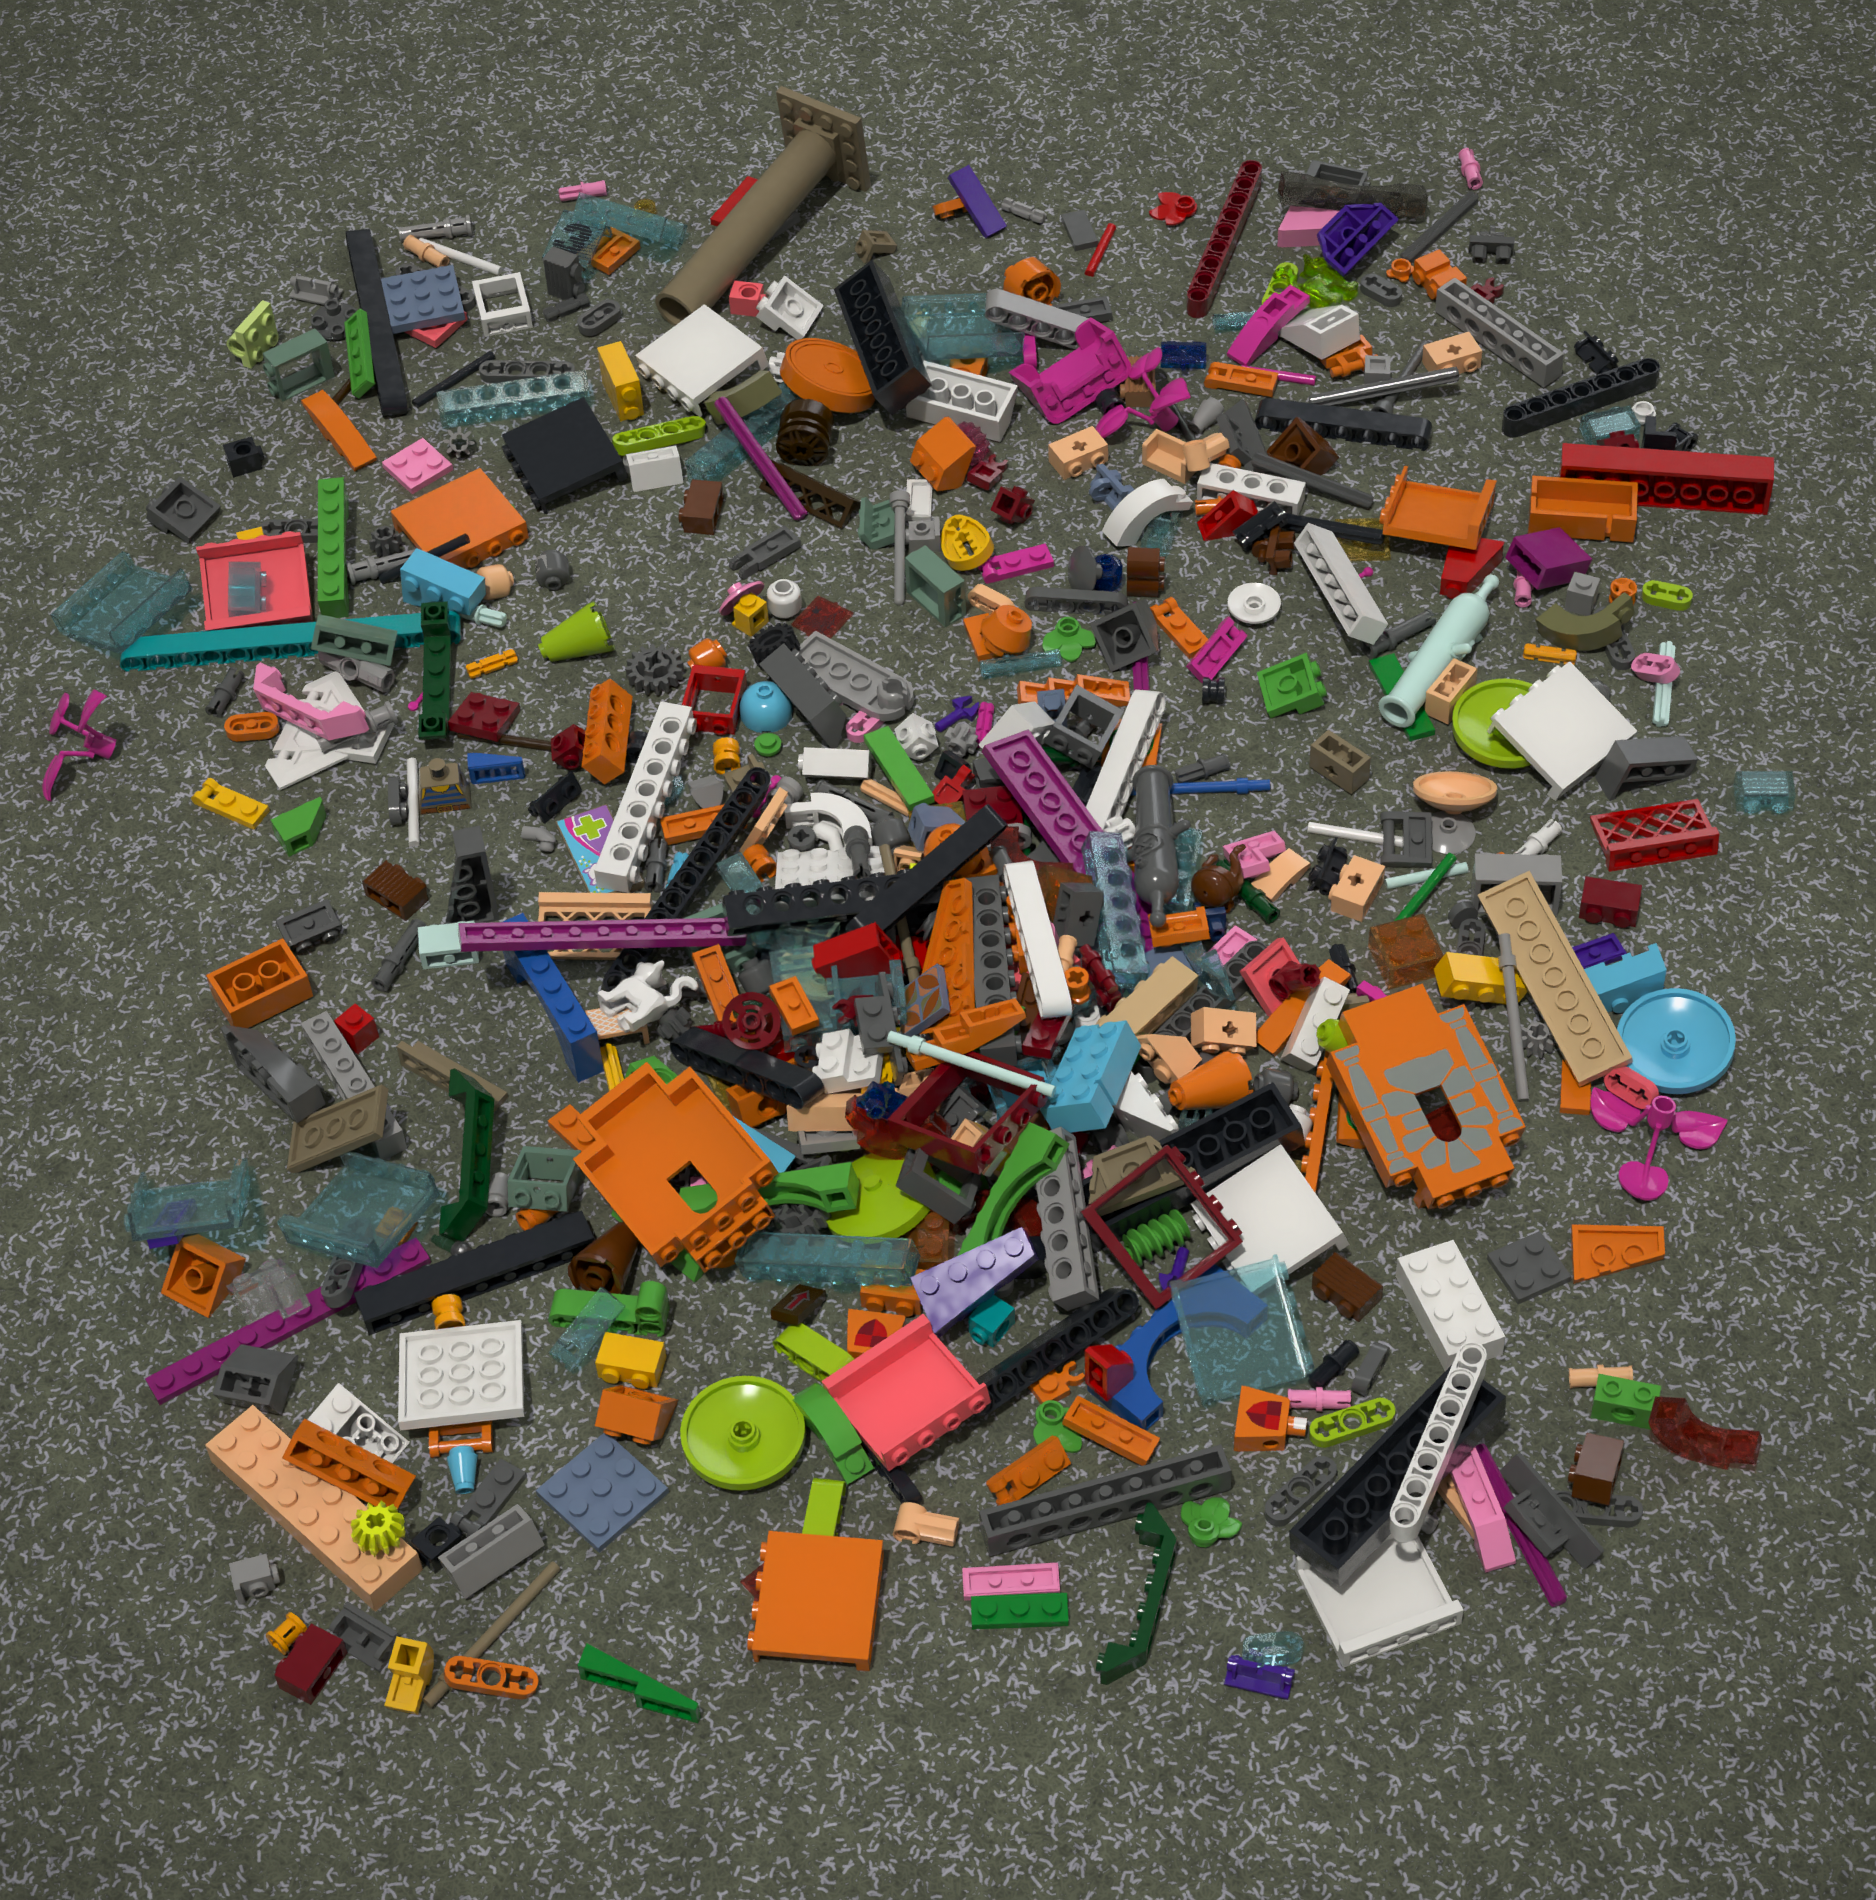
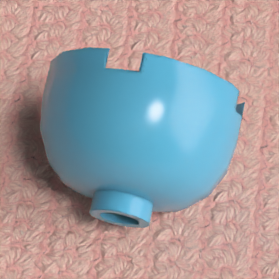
(765, 707)

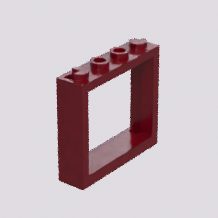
(932, 1092)
(1209, 1204)

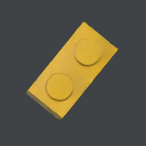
(630, 1360)

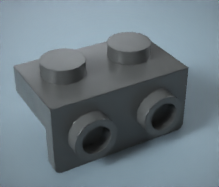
(309, 926)
(962, 1106)

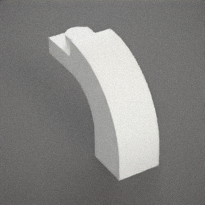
(1140, 507)
(827, 809)

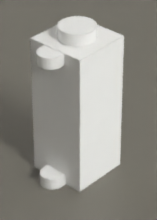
(835, 763)

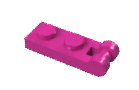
(1016, 563)
(1216, 650)

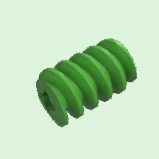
(1155, 1236)

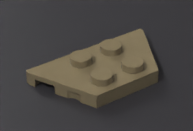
(1117, 1163)

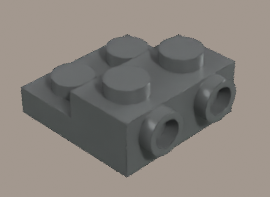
(182, 510)

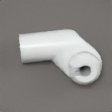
(828, 833)

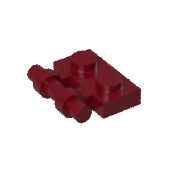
(1101, 978)

